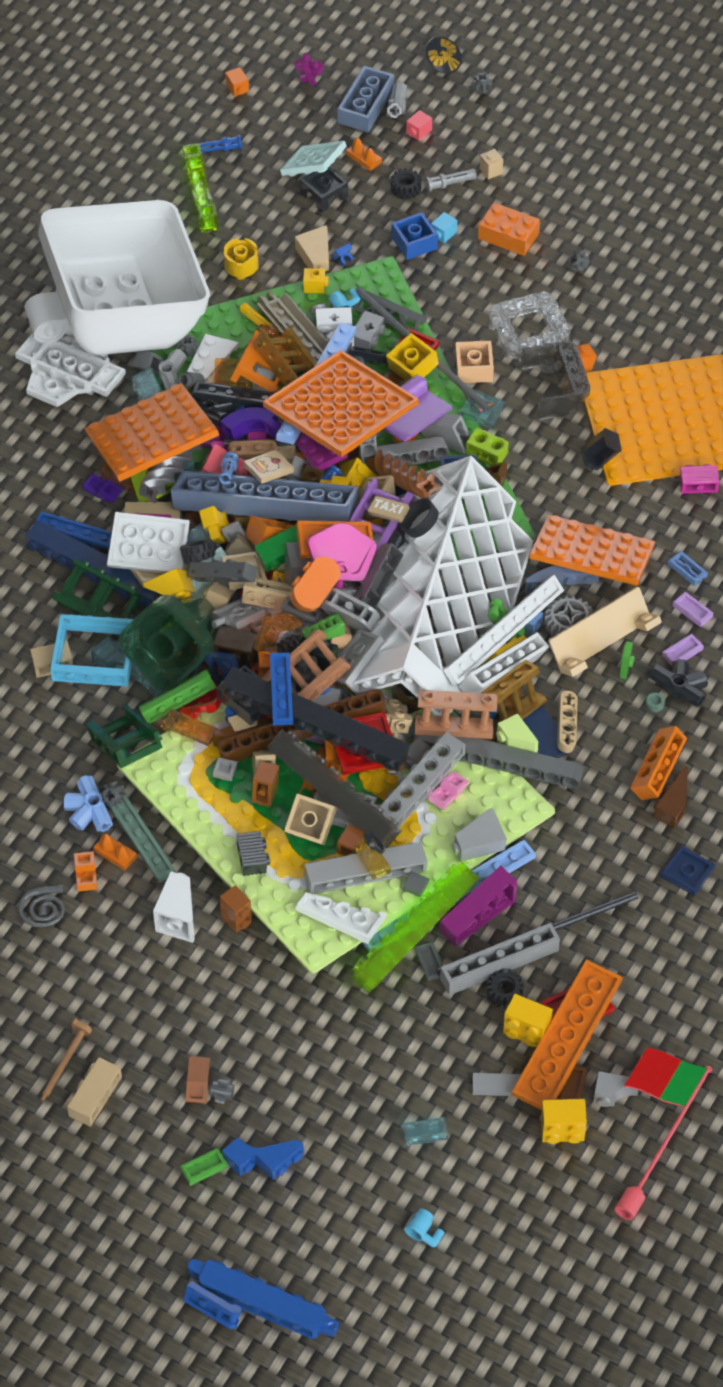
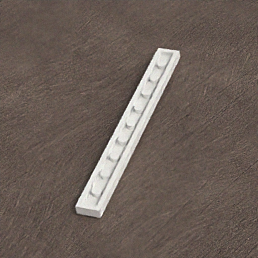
(503, 630)

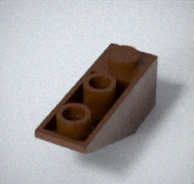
(672, 805)

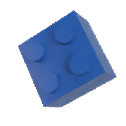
(414, 236)

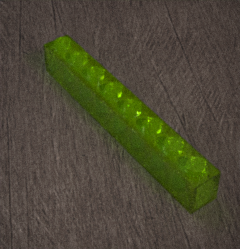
(414, 928)

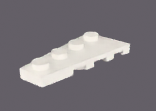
(209, 349)
(341, 916)

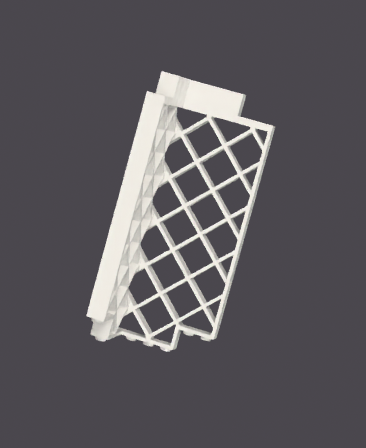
(418, 582)

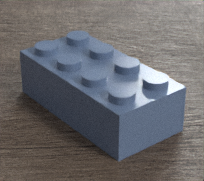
(365, 99)

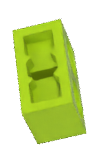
(487, 447)

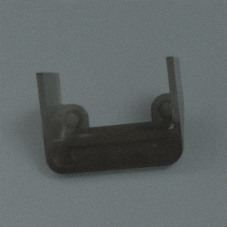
(565, 362)

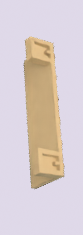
(601, 630)

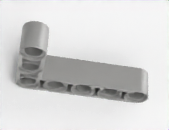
(411, 451)

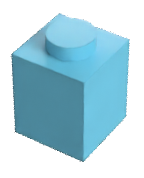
(445, 227)

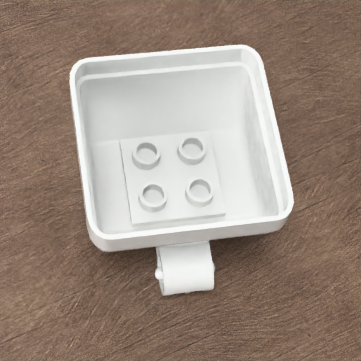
(119, 278)

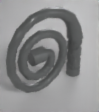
(42, 909)

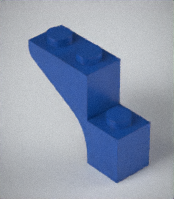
(271, 1159)

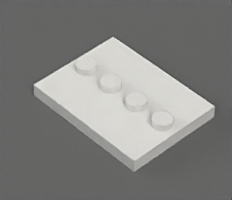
(147, 542)

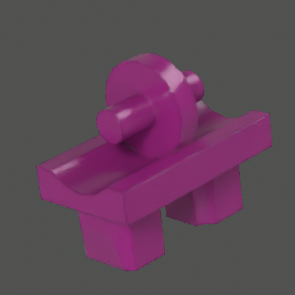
(311, 68)

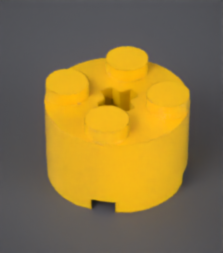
(241, 258)

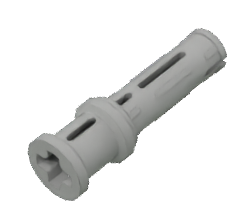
(441, 181)

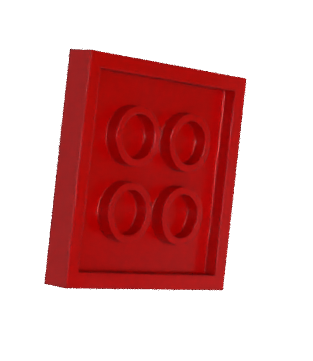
(355, 763)

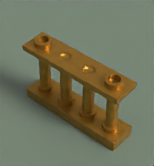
(276, 360)
(508, 686)

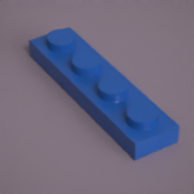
(281, 689)

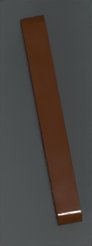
(243, 744)

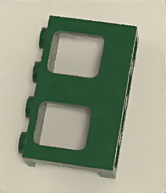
(95, 605)
(116, 748)

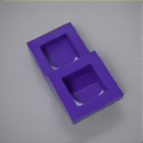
(101, 489)

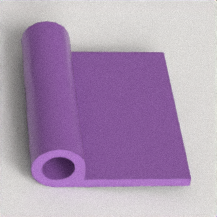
(421, 416)

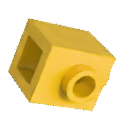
(315, 280)

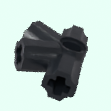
(215, 410)
(680, 683)

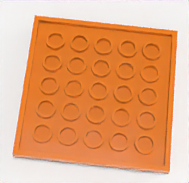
(341, 403)
(151, 431)

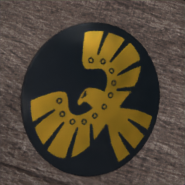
(443, 55)

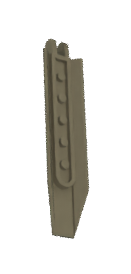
(286, 314)

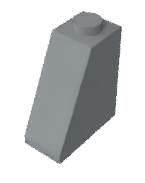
(452, 429)
(480, 837)

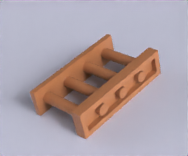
(323, 679)
(456, 726)

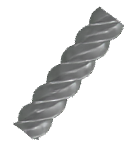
(163, 473)

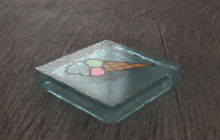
(477, 414)

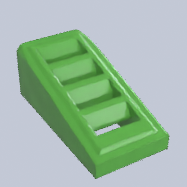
(332, 626)

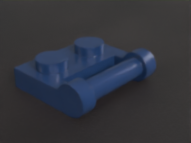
(224, 661)

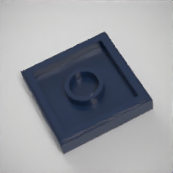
(687, 870)

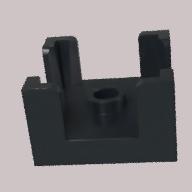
(323, 187)

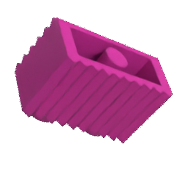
(699, 479)

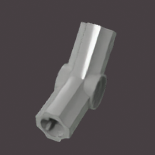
(397, 102)
(170, 367)

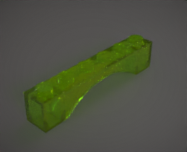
(199, 187)

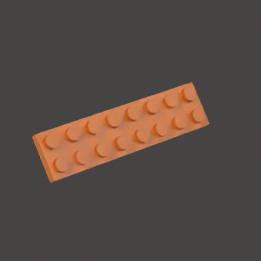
(567, 1035)

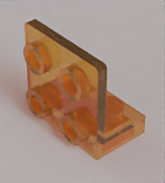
(223, 371)
(271, 626)

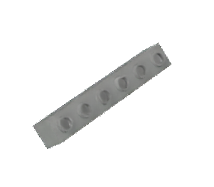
(430, 779)

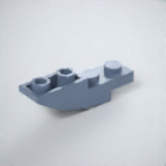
(564, 576)

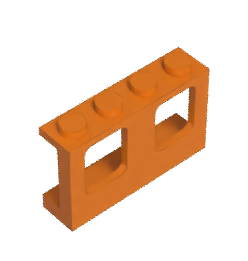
(247, 361)

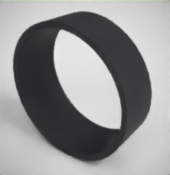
(415, 510)

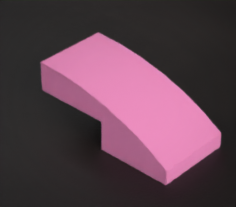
(448, 791)

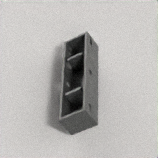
(218, 571)
(379, 575)

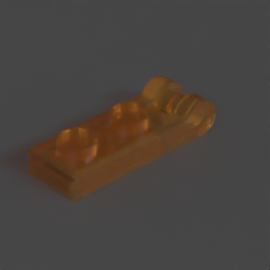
(188, 727)

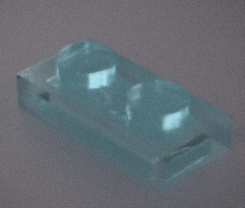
(425, 1131)

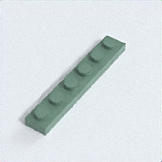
(142, 839)

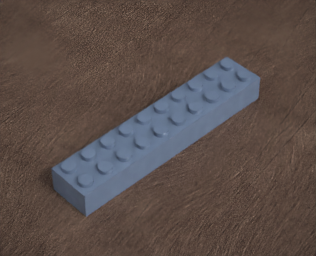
(269, 500)

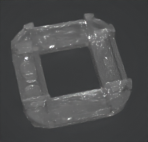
(542, 303)

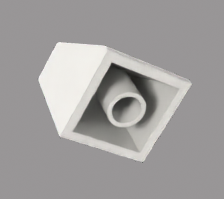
(174, 908)

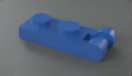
(212, 1305)

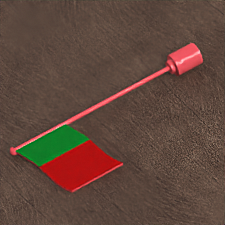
(670, 1082)

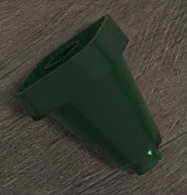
(169, 639)

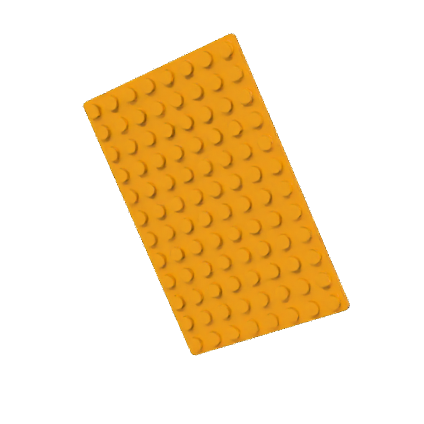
(663, 416)

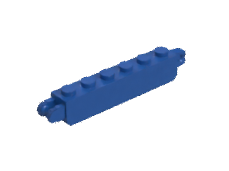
(263, 1300)

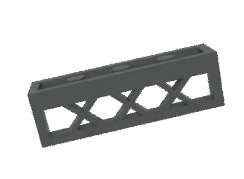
(395, 308)

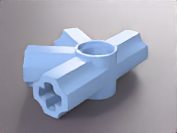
(83, 806)

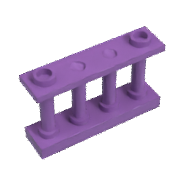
(370, 491)

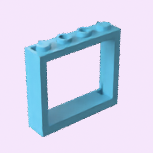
(88, 674)

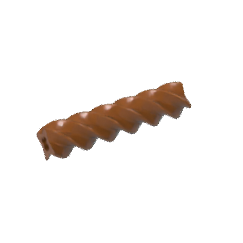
(403, 477)

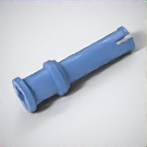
(232, 467)

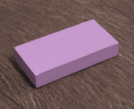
(693, 609)
(683, 649)

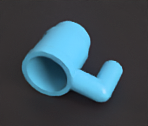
(338, 300)
(418, 1228)

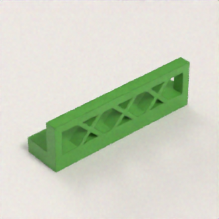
(177, 697)

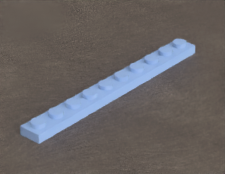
(339, 341)
(509, 860)

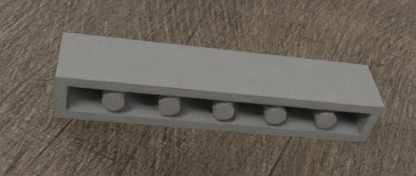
(350, 871)
(504, 956)

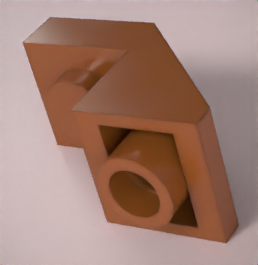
(197, 1079)

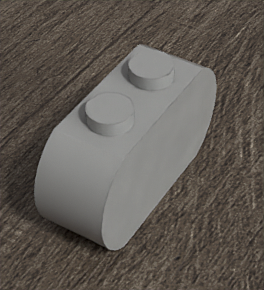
(351, 610)

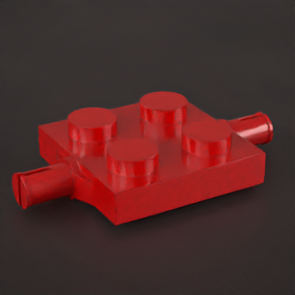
(205, 703)

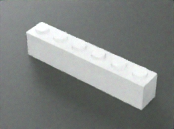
(486, 675)

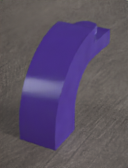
(250, 420)

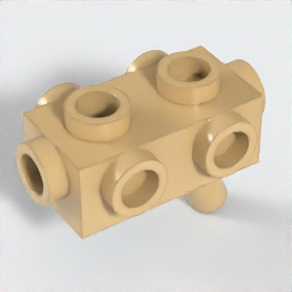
(397, 717)

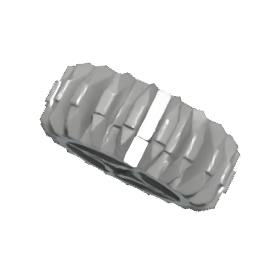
(565, 613)

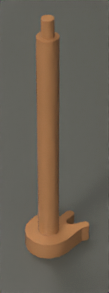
(82, 1030)

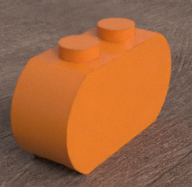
(314, 584)

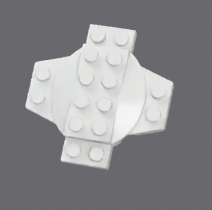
(66, 370)

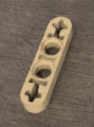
(570, 722)

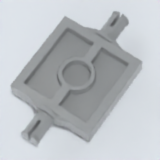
(237, 615)

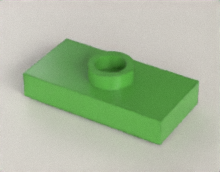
(627, 660)
(204, 1166)

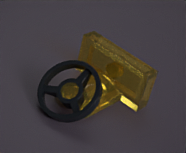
(372, 855)

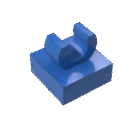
(341, 253)

